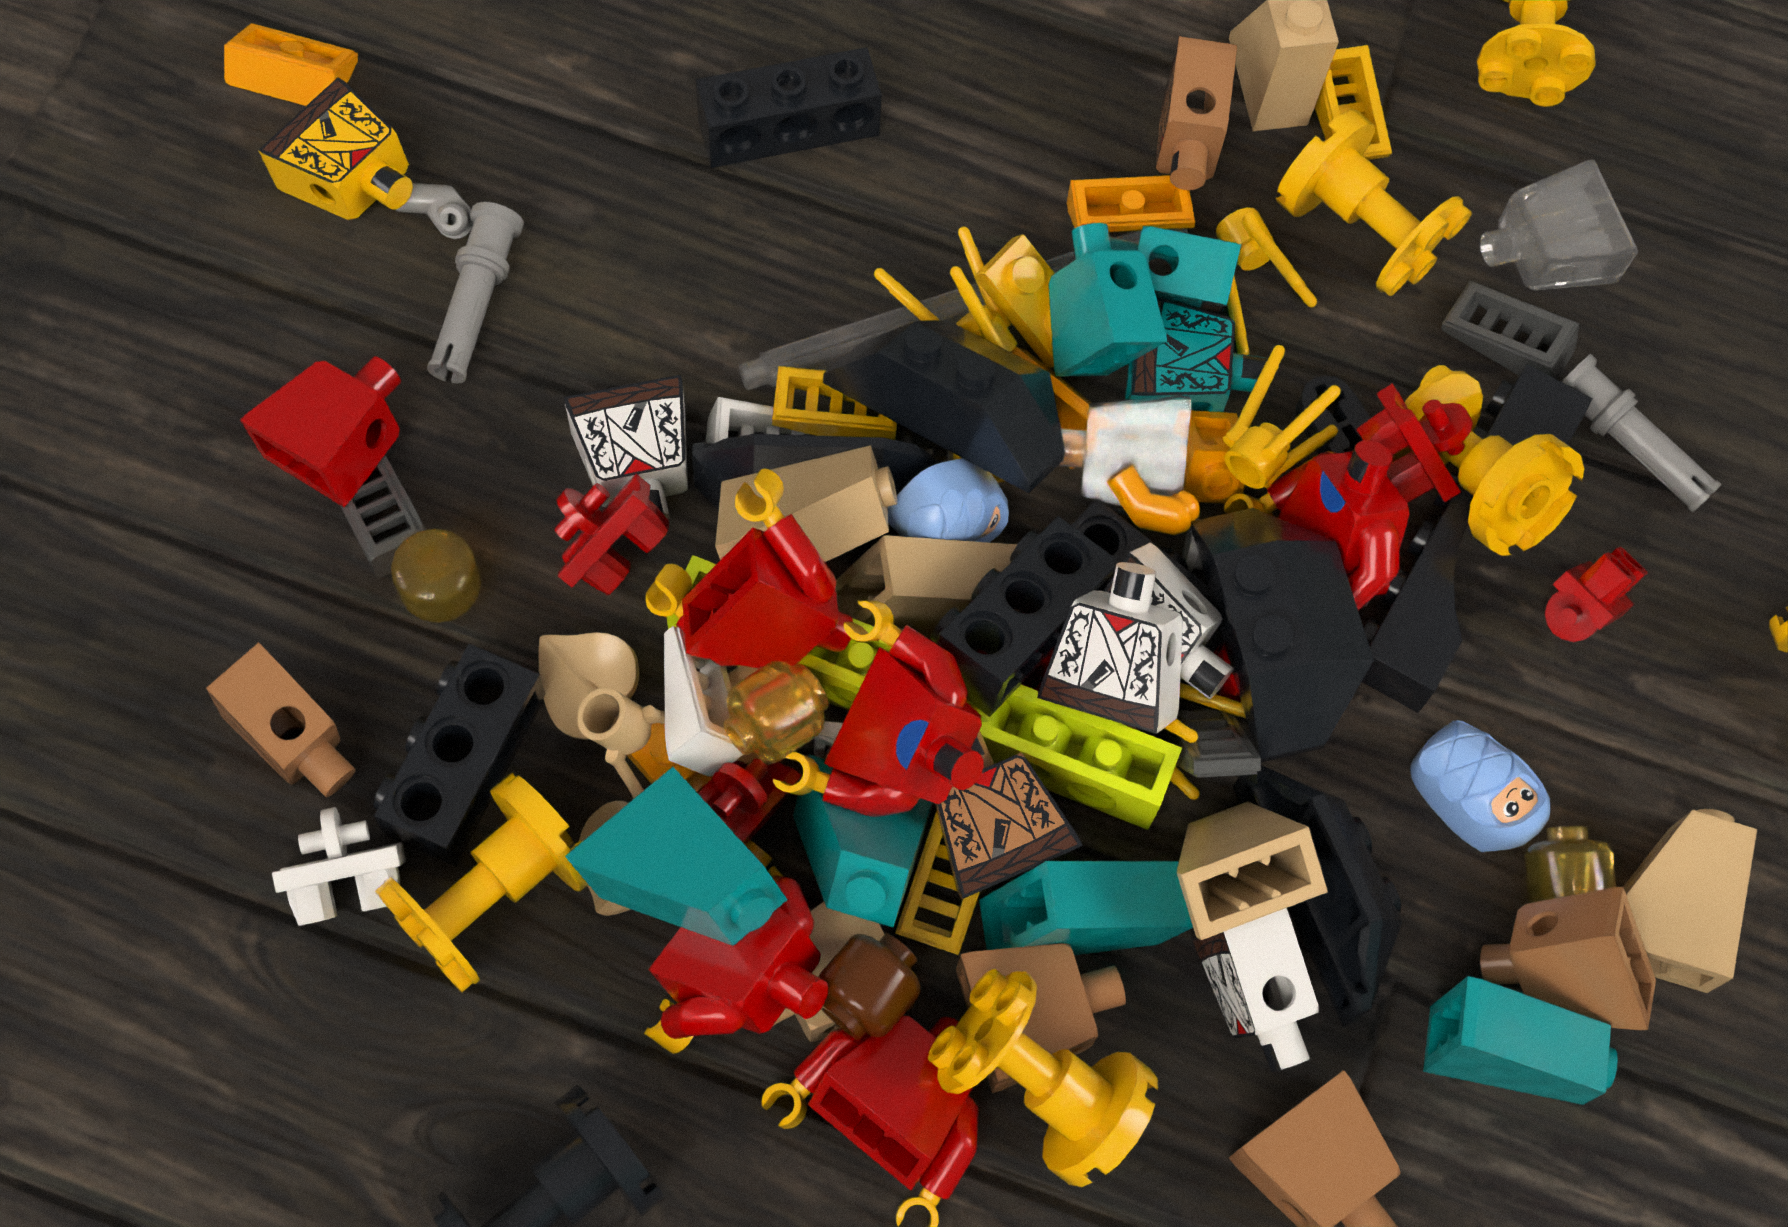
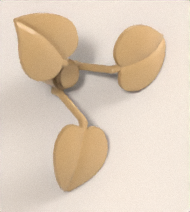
(589, 696)

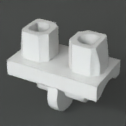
(310, 883)

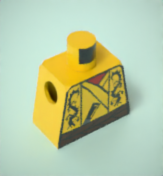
(339, 155)

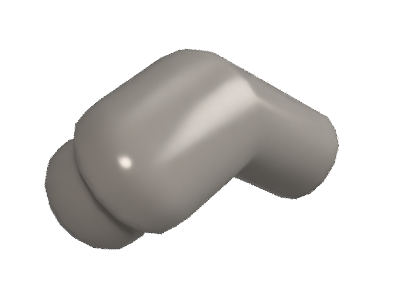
(442, 206)

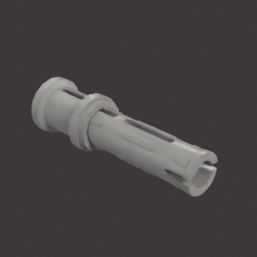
(480, 267)
(1615, 413)

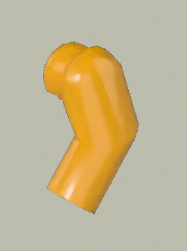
(1153, 511)

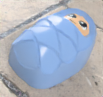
(951, 504)
(1480, 788)

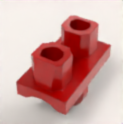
(1439, 430)
(591, 553)
(1593, 595)
(746, 794)

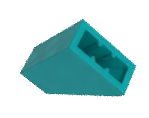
(860, 858)
(678, 864)
(1087, 906)
(1518, 1043)

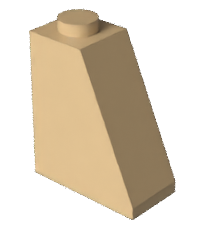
(1284, 60)
(833, 498)
(918, 578)
(1245, 867)
(1693, 898)

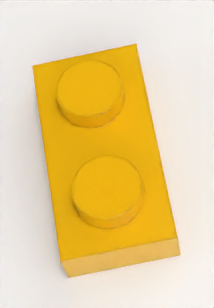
(1019, 286)

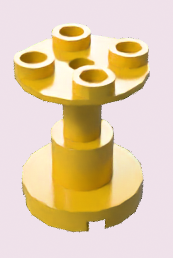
(1536, 56)
(1355, 189)
(1516, 488)
(508, 864)
(1090, 1110)

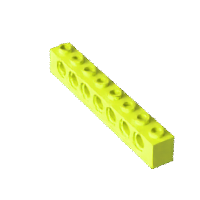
(1067, 748)

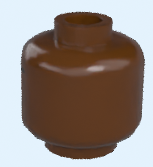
(870, 985)

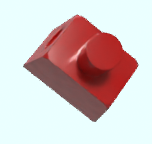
(328, 426)

